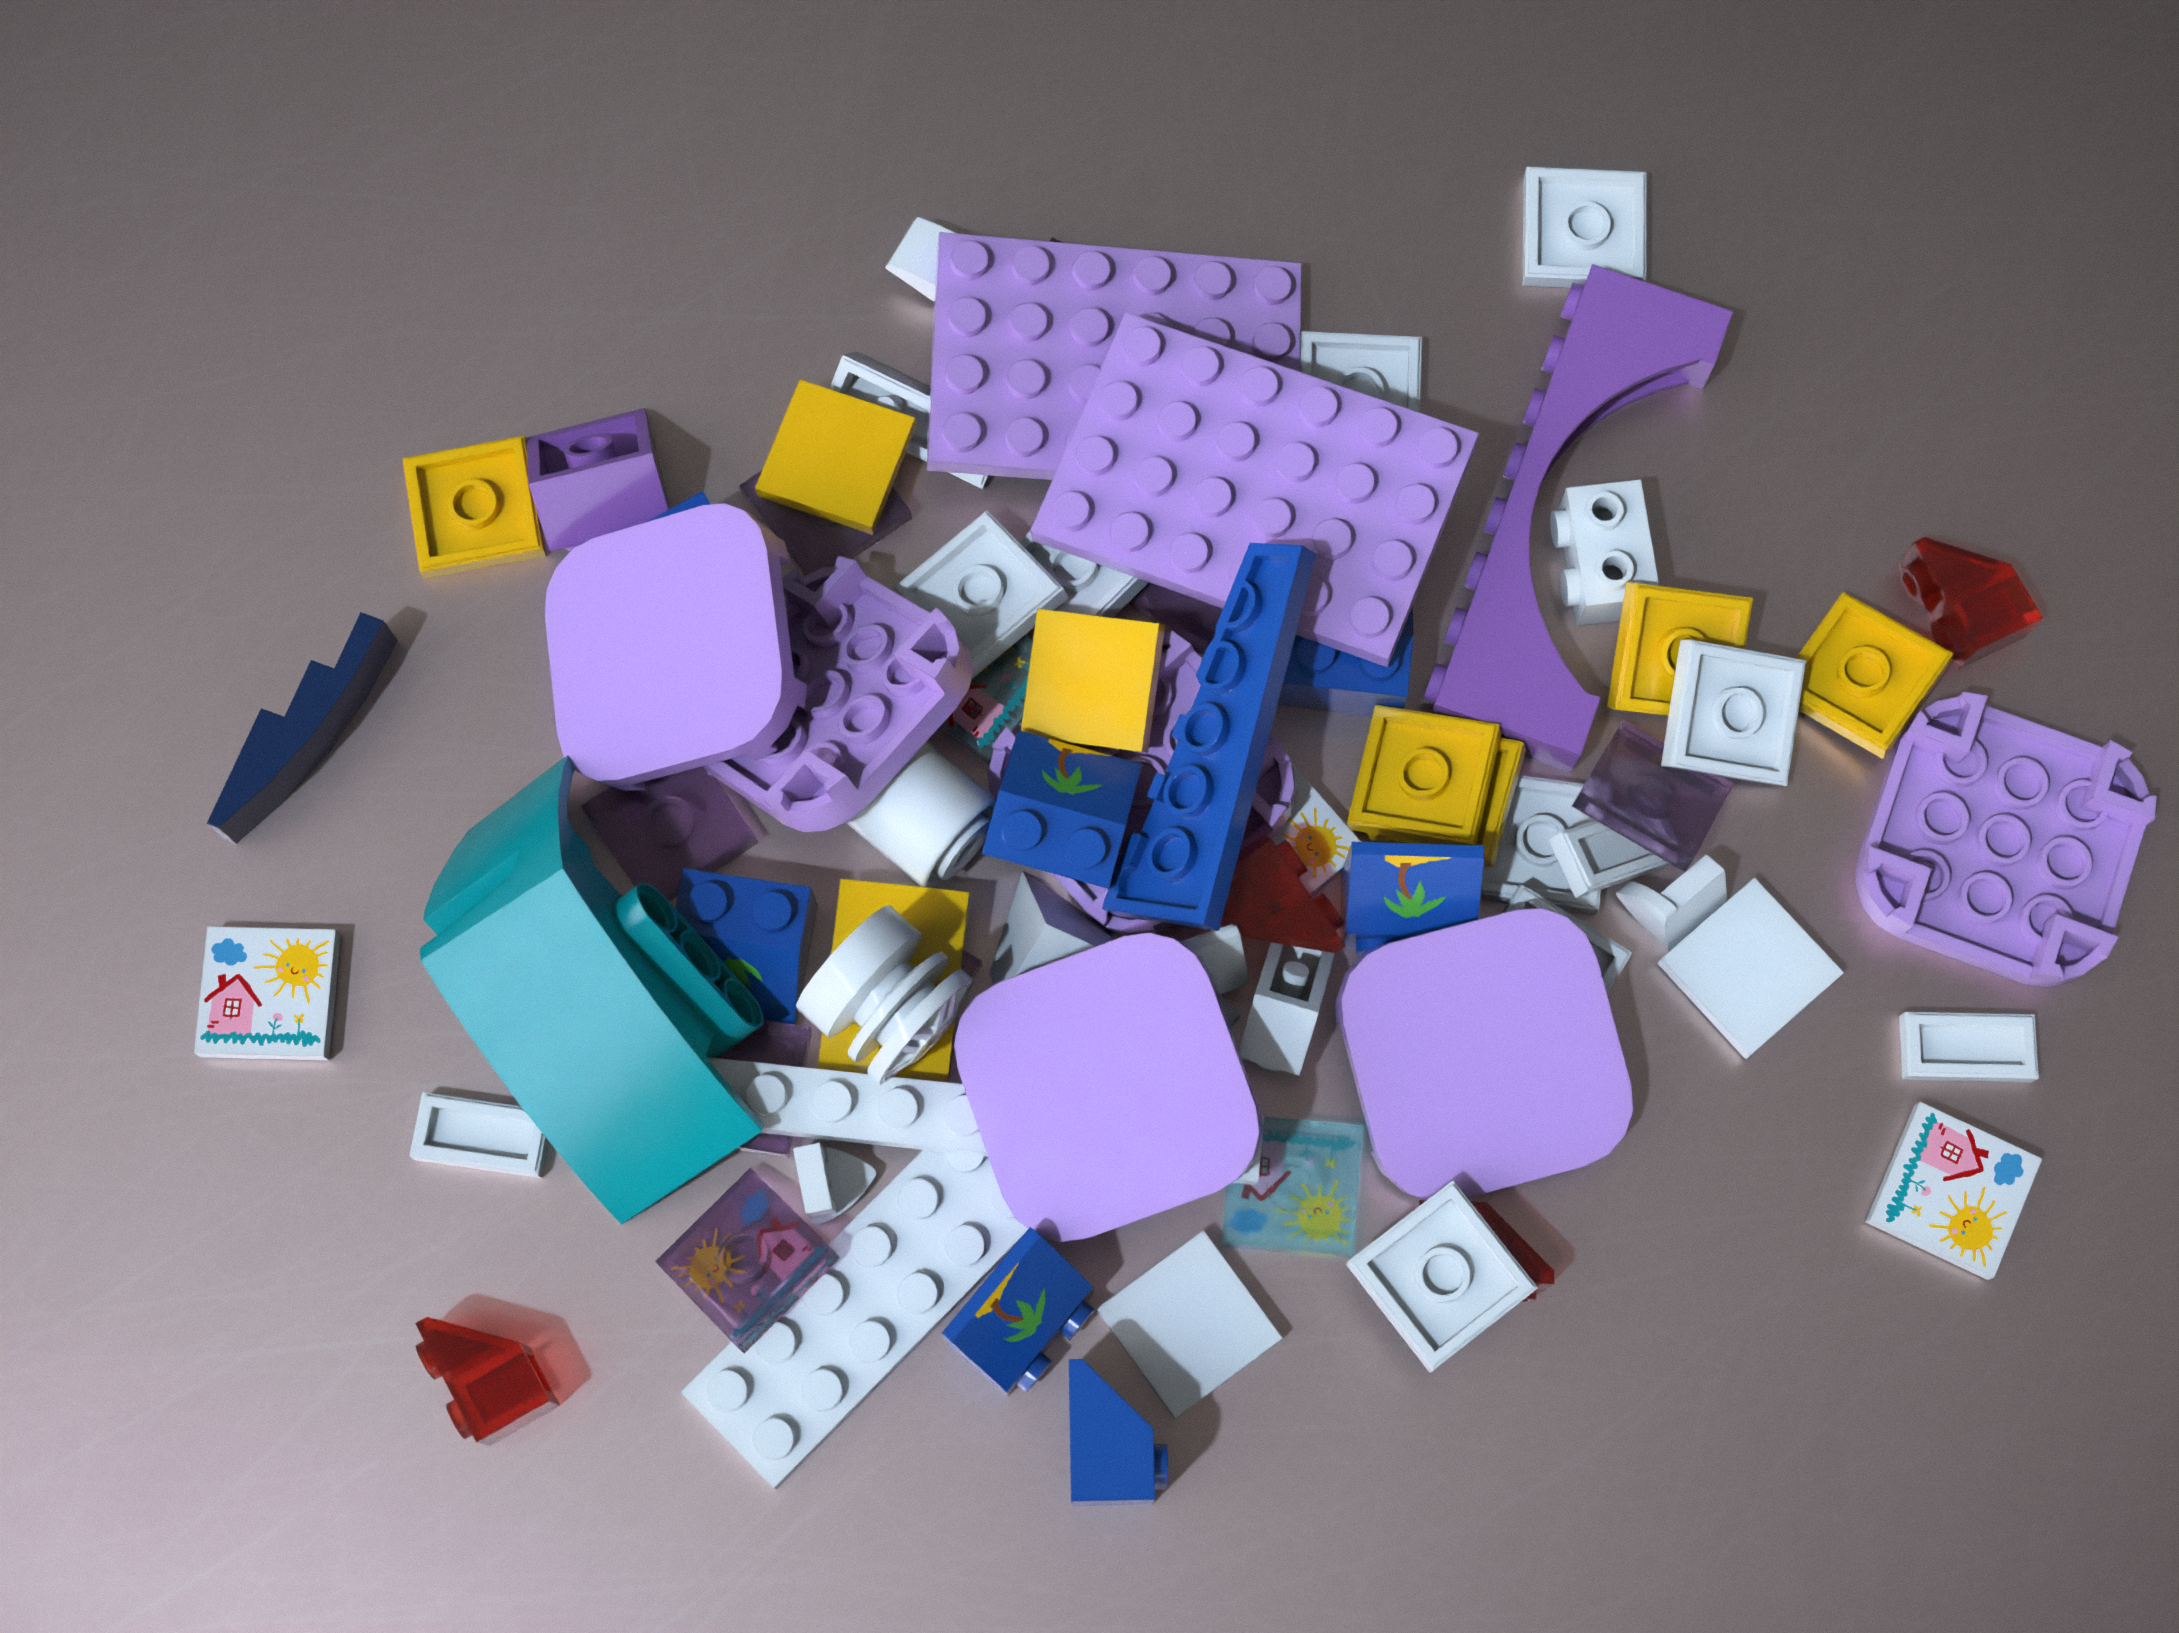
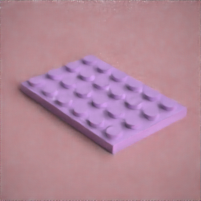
(1033, 321)
(1216, 449)

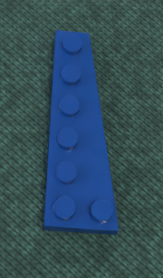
(1201, 805)

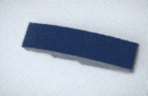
(288, 747)

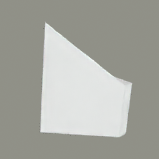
(1042, 931)

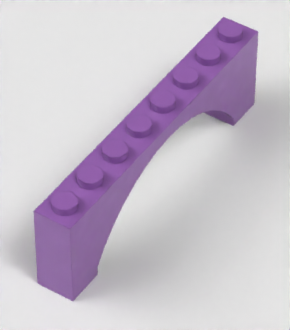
(1619, 348)

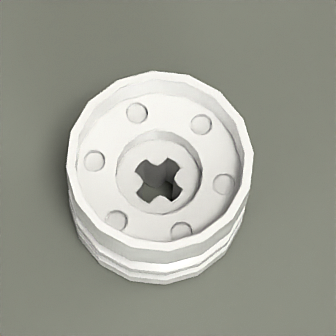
(889, 998)

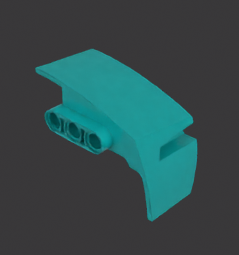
(589, 1001)

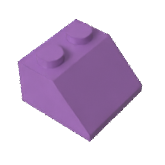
(595, 478)

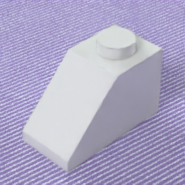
(1285, 1007)

